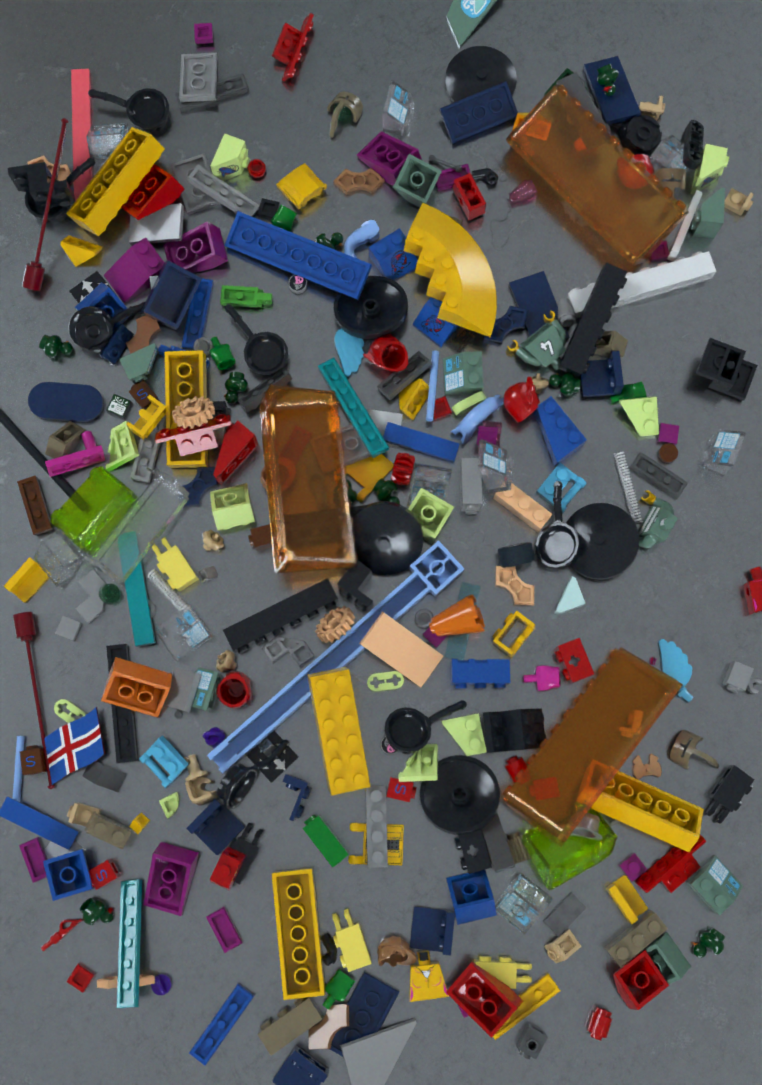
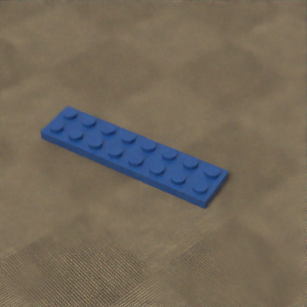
(298, 255)

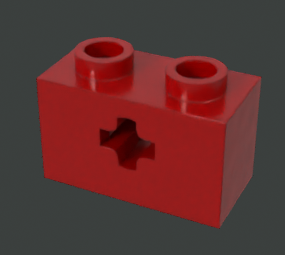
(469, 196)
(575, 650)

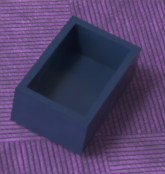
(171, 295)

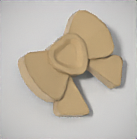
(652, 768)

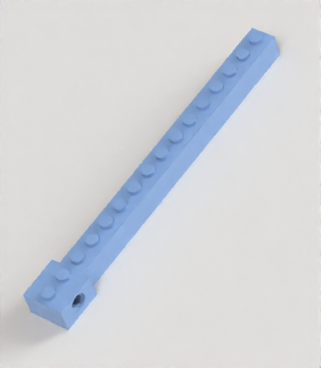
(431, 574)

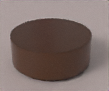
(668, 453)

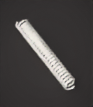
(626, 492)
(156, 575)

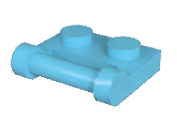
(564, 475)
(167, 757)

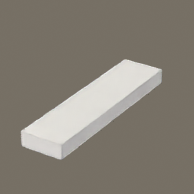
(685, 226)

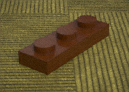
(35, 505)

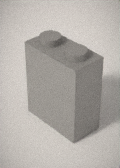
(470, 486)

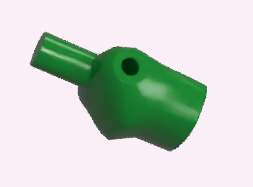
(284, 218)
(221, 354)
(629, 392)
(337, 988)

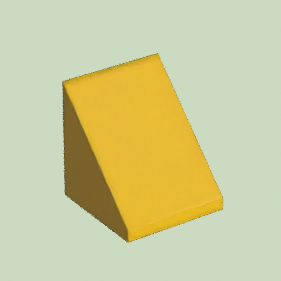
(139, 823)

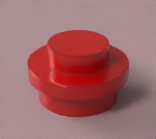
(256, 168)

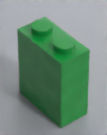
(325, 840)

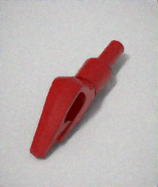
(62, 931)

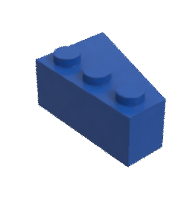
(558, 431)
(480, 673)

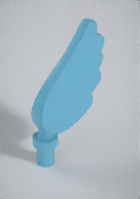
(349, 351)
(676, 665)

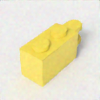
(175, 566)
(352, 943)
(504, 969)

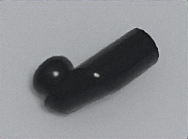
(486, 174)
(331, 948)

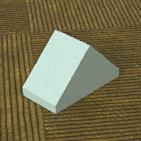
(571, 598)

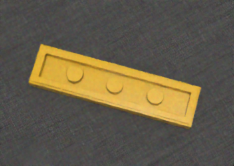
(533, 998)

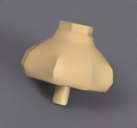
(539, 382)
(212, 540)
(226, 661)

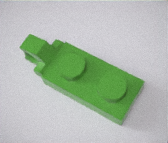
(244, 296)

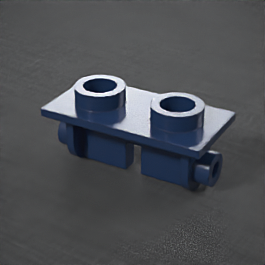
(117, 344)

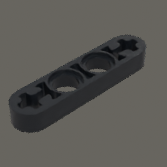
(693, 145)

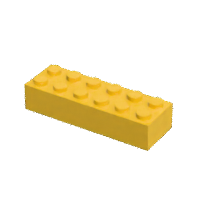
(115, 181)
(183, 379)
(338, 730)
(651, 811)
(298, 933)

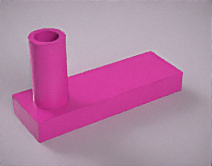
(90, 456)

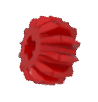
(403, 468)

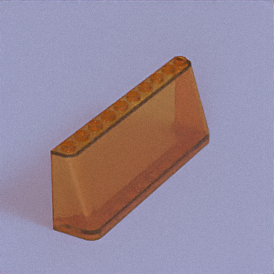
(597, 175)
(306, 480)
(590, 744)

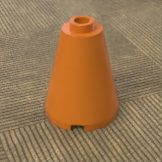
(459, 618)

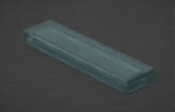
(458, 643)

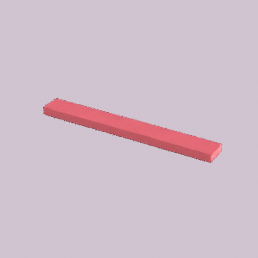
(80, 125)

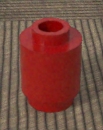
(514, 765)
(600, 1023)

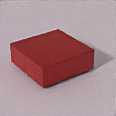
(441, 408)
(81, 977)

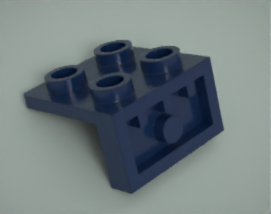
(603, 377)
(295, 783)
(216, 826)
(432, 929)
(300, 1070)

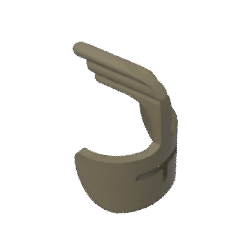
(352, 103)
(666, 173)
(677, 750)

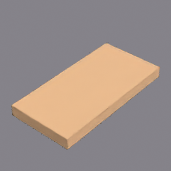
(401, 649)

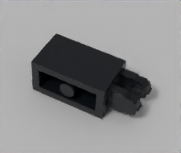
(729, 792)
(247, 847)

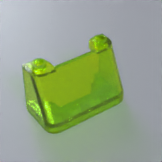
(92, 507)
(577, 854)

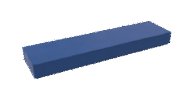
(197, 314)
(421, 442)
(38, 823)
(221, 1024)

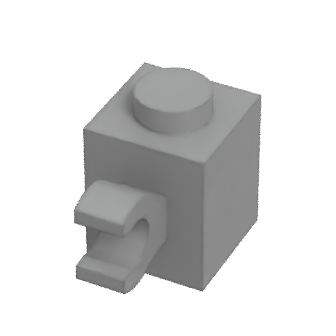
(739, 678)

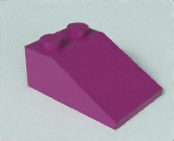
(387, 156)
(199, 249)
(133, 270)
(170, 878)

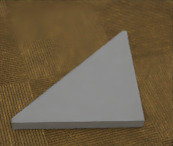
(375, 1055)

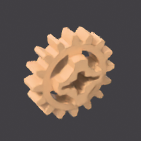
(193, 412)
(335, 624)

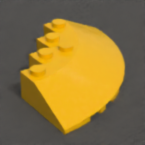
(456, 270)

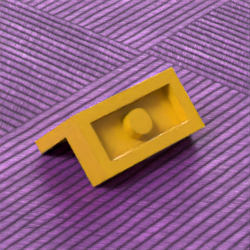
(27, 580)
(627, 899)

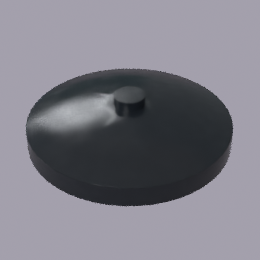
(478, 70)
(376, 312)
(387, 537)
(606, 540)
(462, 797)

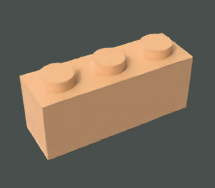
(523, 507)

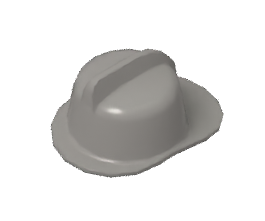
(588, 827)

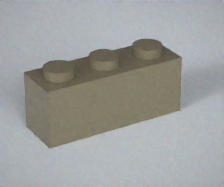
(635, 938)
(289, 1024)

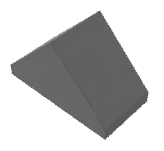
(104, 776)

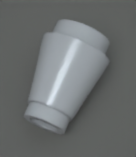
(566, 314)

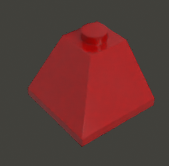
(639, 981)

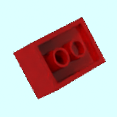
(153, 193)
(236, 447)
(484, 998)

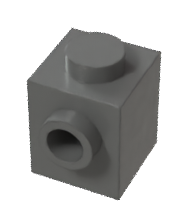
(531, 1042)

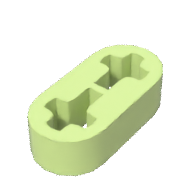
(469, 403)
(385, 676)
(70, 706)

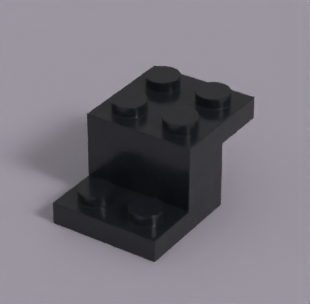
(37, 180)
(726, 369)
(352, 584)
(514, 730)

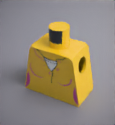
(426, 979)

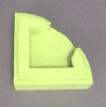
(170, 804)

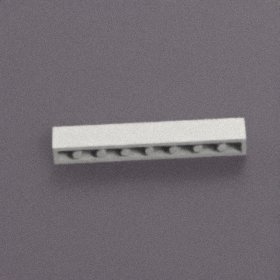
(653, 280)

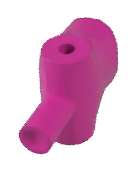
(545, 677)

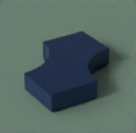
(513, 319)
(200, 484)

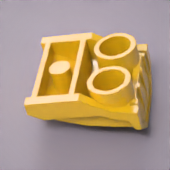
(301, 186)

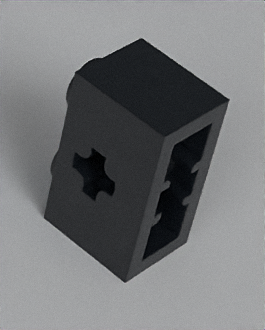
(481, 859)

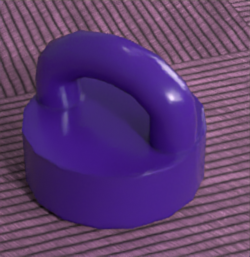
(214, 737)
(162, 984)

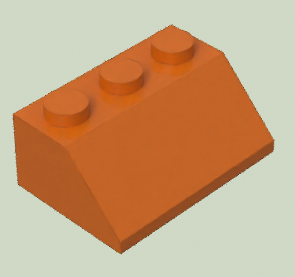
(136, 687)

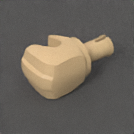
(196, 783)

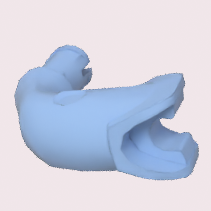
(366, 233)
(476, 417)

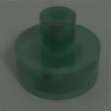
(345, 111)
(109, 593)

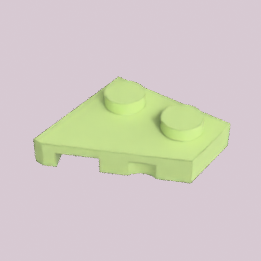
(642, 414)
(122, 446)
(467, 733)
(421, 765)

